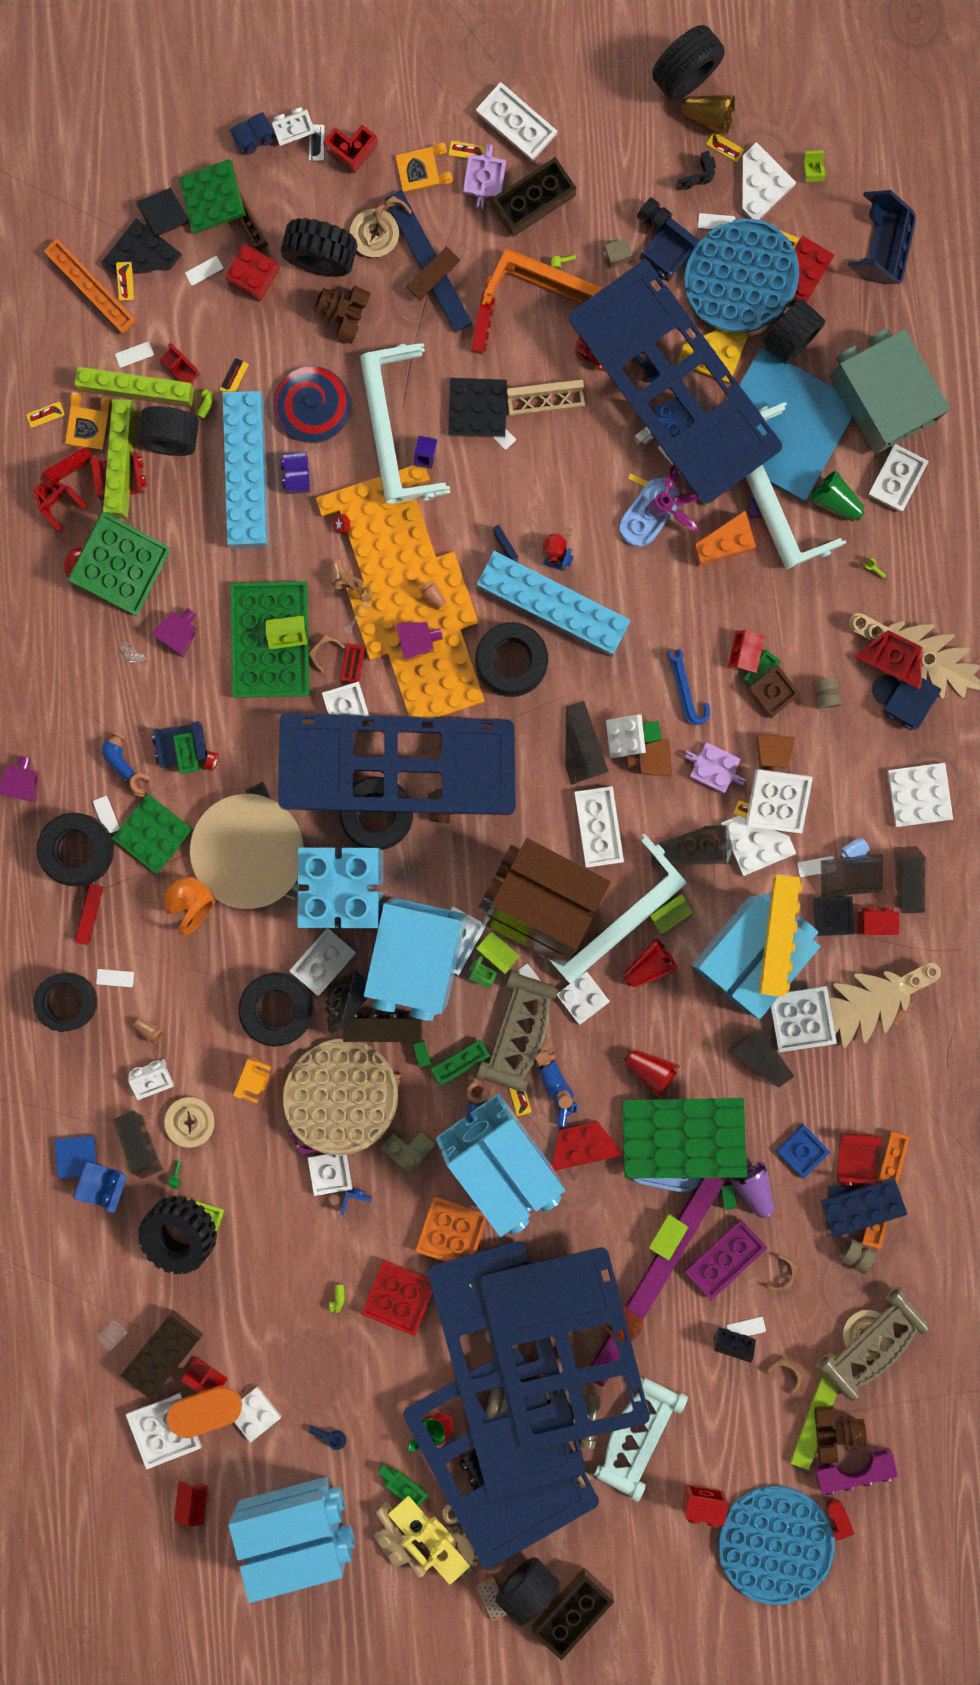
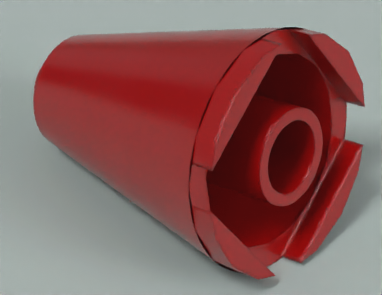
(650, 965)
(651, 1070)

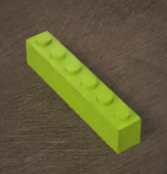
(134, 387)
(120, 458)

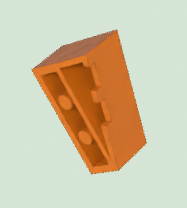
(726, 542)

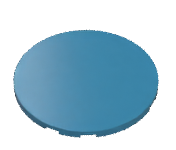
(742, 276)
(776, 1545)

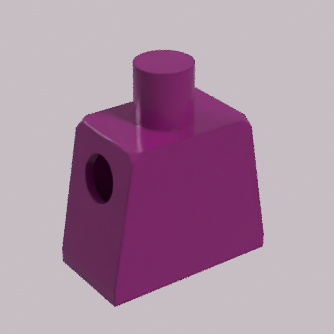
(177, 631)
(417, 639)
(20, 781)

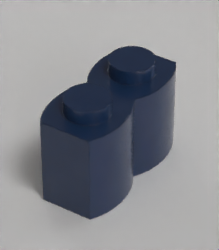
(252, 134)

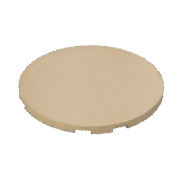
(246, 851)
(340, 1097)

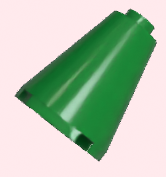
(838, 498)

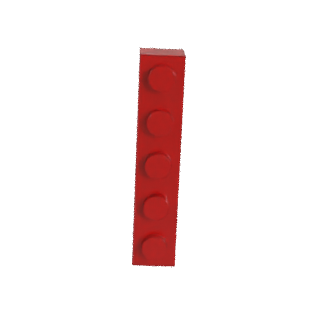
(482, 326)
(66, 467)
(89, 914)

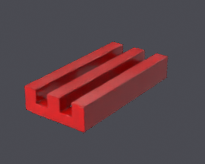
(345, 661)

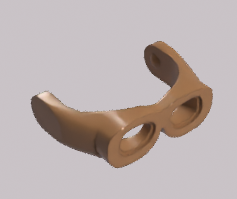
(393, 201)
(351, 581)
(326, 638)
(788, 1285)
(784, 1362)

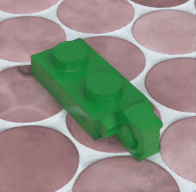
(402, 1484)

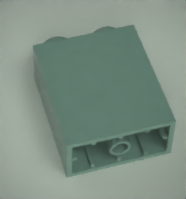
(888, 389)

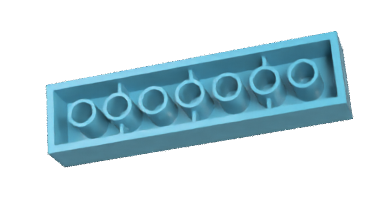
(245, 470)
(553, 603)

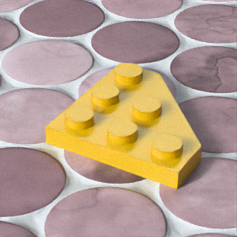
(727, 347)

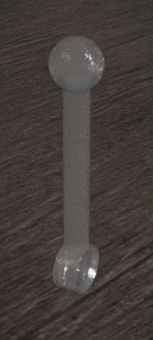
(348, 629)

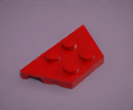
(895, 657)
(583, 1145)

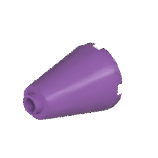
(756, 1189)

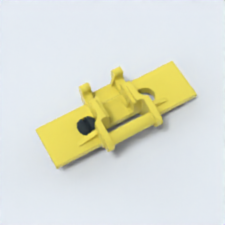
(434, 1536)

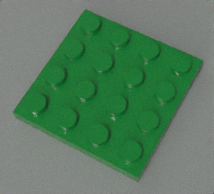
(119, 563)

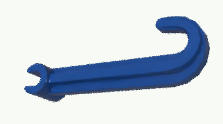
(684, 690)

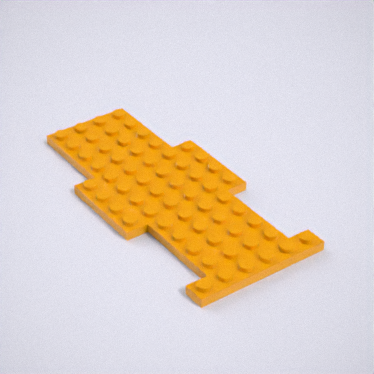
(395, 565)

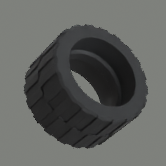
(794, 331)
(167, 431)
(42, 1006)
(527, 1591)

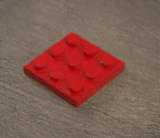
(398, 1298)

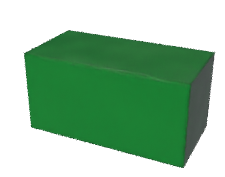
(422, 1053)
(728, 1196)

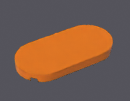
(204, 1412)

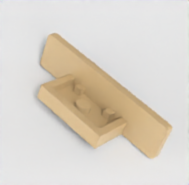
(391, 1539)

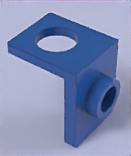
(563, 563)
(357, 1194)

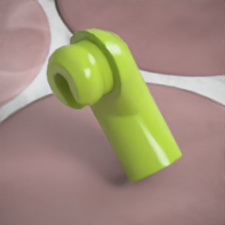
(339, 1299)

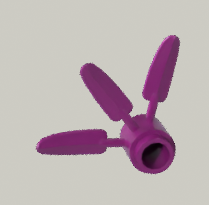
(663, 502)

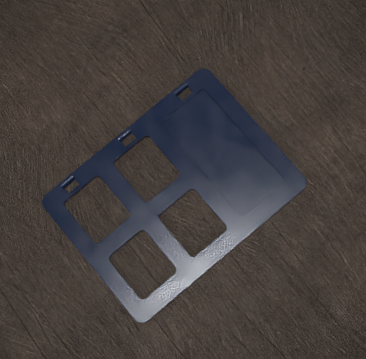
(552, 1301)
(509, 1523)

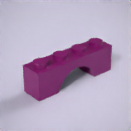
(878, 1468)

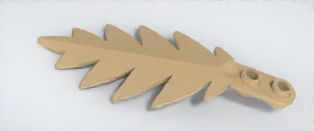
(938, 664)
(881, 998)

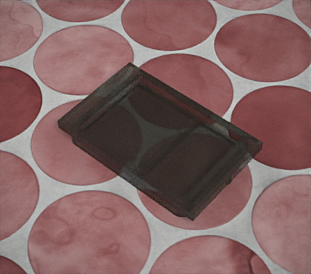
(852, 875)

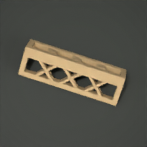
(542, 391)

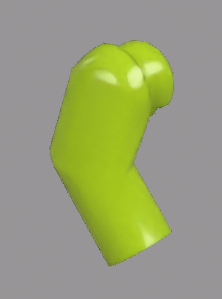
(208, 397)

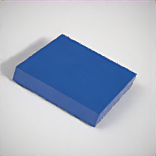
(802, 1151)
(73, 1153)

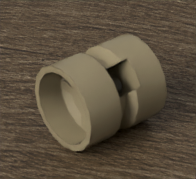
(827, 693)
(856, 1255)

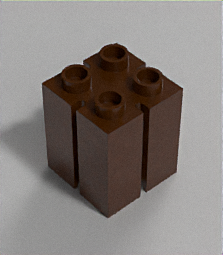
(542, 900)

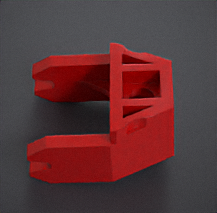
(46, 501)

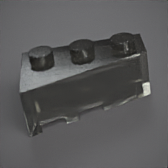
(910, 879)
(762, 1057)
(137, 1144)

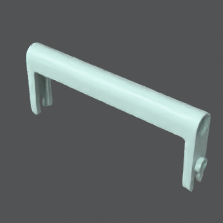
(371, 369)
(774, 516)
(628, 921)

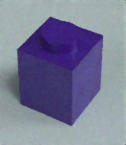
(425, 452)

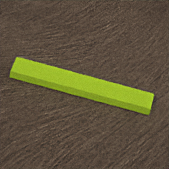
(807, 1441)

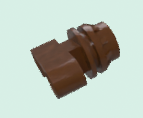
(334, 306)
(830, 1434)

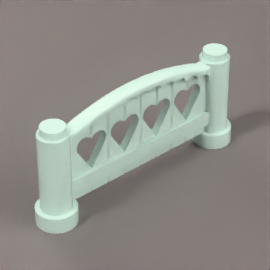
(627, 1478)

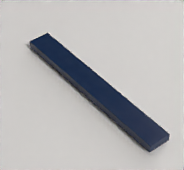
(424, 255)

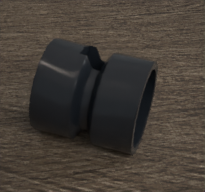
(654, 215)

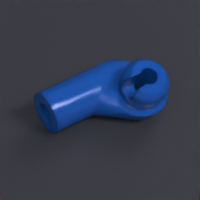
(563, 1113)

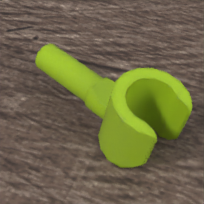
(556, 261)
(872, 566)

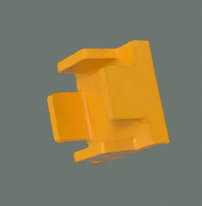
(252, 1079)

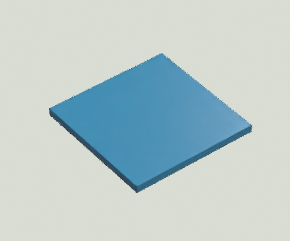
(808, 426)

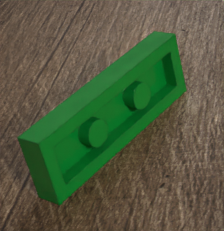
(460, 1062)

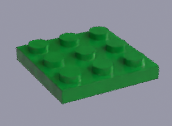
(212, 196)
(152, 833)

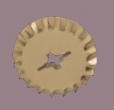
(380, 245)
(179, 1113)
(862, 1320)
(463, 1546)

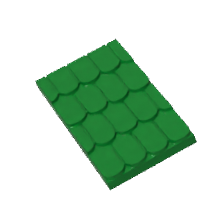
(684, 1138)

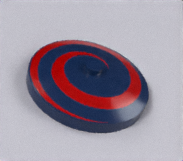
(312, 404)

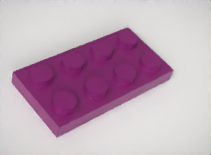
(725, 1259)

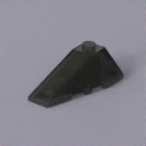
(583, 752)
(701, 847)
(344, 999)

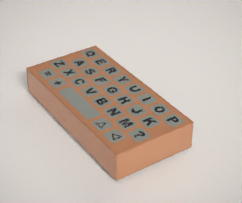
(488, 1590)

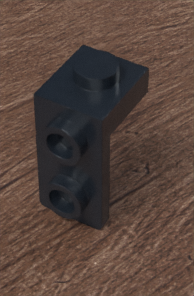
(705, 177)

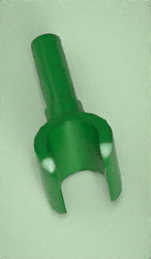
(175, 1182)

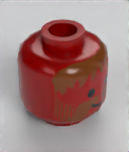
(554, 548)

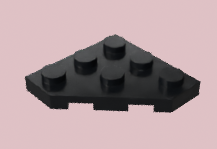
(142, 250)

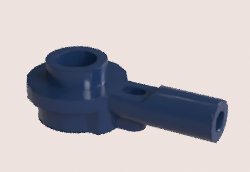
(650, 372)
(335, 1439)

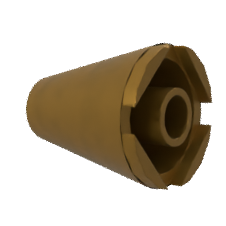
(710, 111)

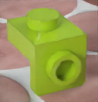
(814, 166)

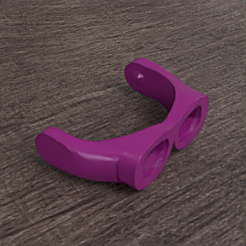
(302, 1150)

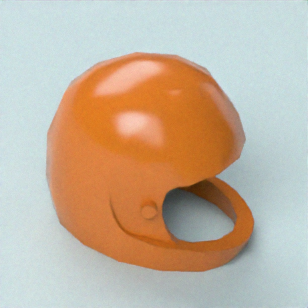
(190, 895)

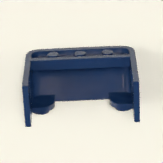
(891, 238)

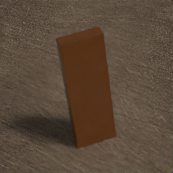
(433, 273)

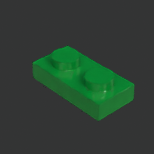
(186, 753)

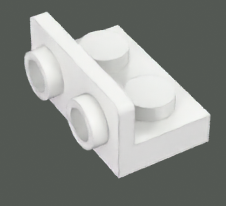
(292, 126)
(150, 1079)

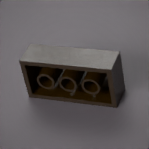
(534, 197)
(383, 1029)
(162, 1354)
(572, 1614)

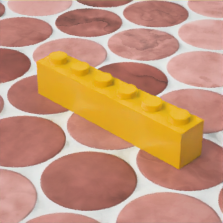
(779, 935)

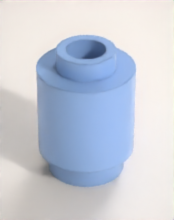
(855, 849)

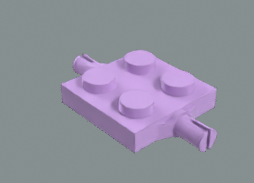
(484, 176)
(715, 768)

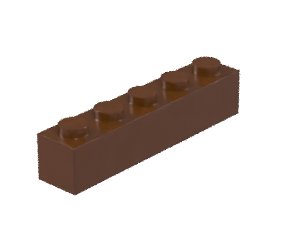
(252, 227)

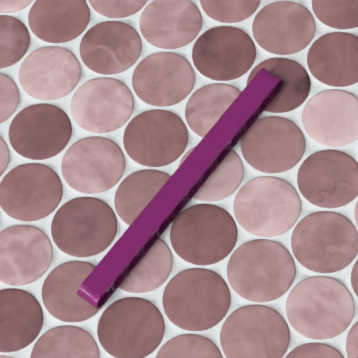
(661, 1268)

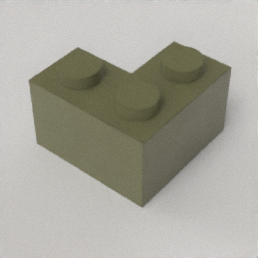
(408, 1154)

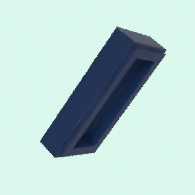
(504, 543)

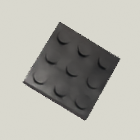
(477, 407)

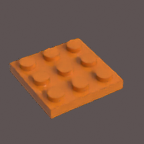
(450, 1230)

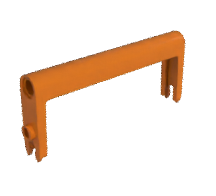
(541, 275)

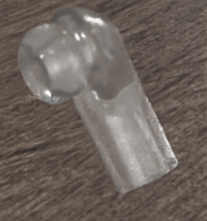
(130, 655)

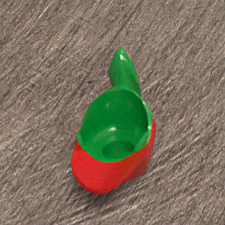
(439, 1428)

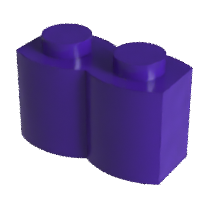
(296, 472)

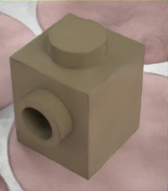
(617, 253)

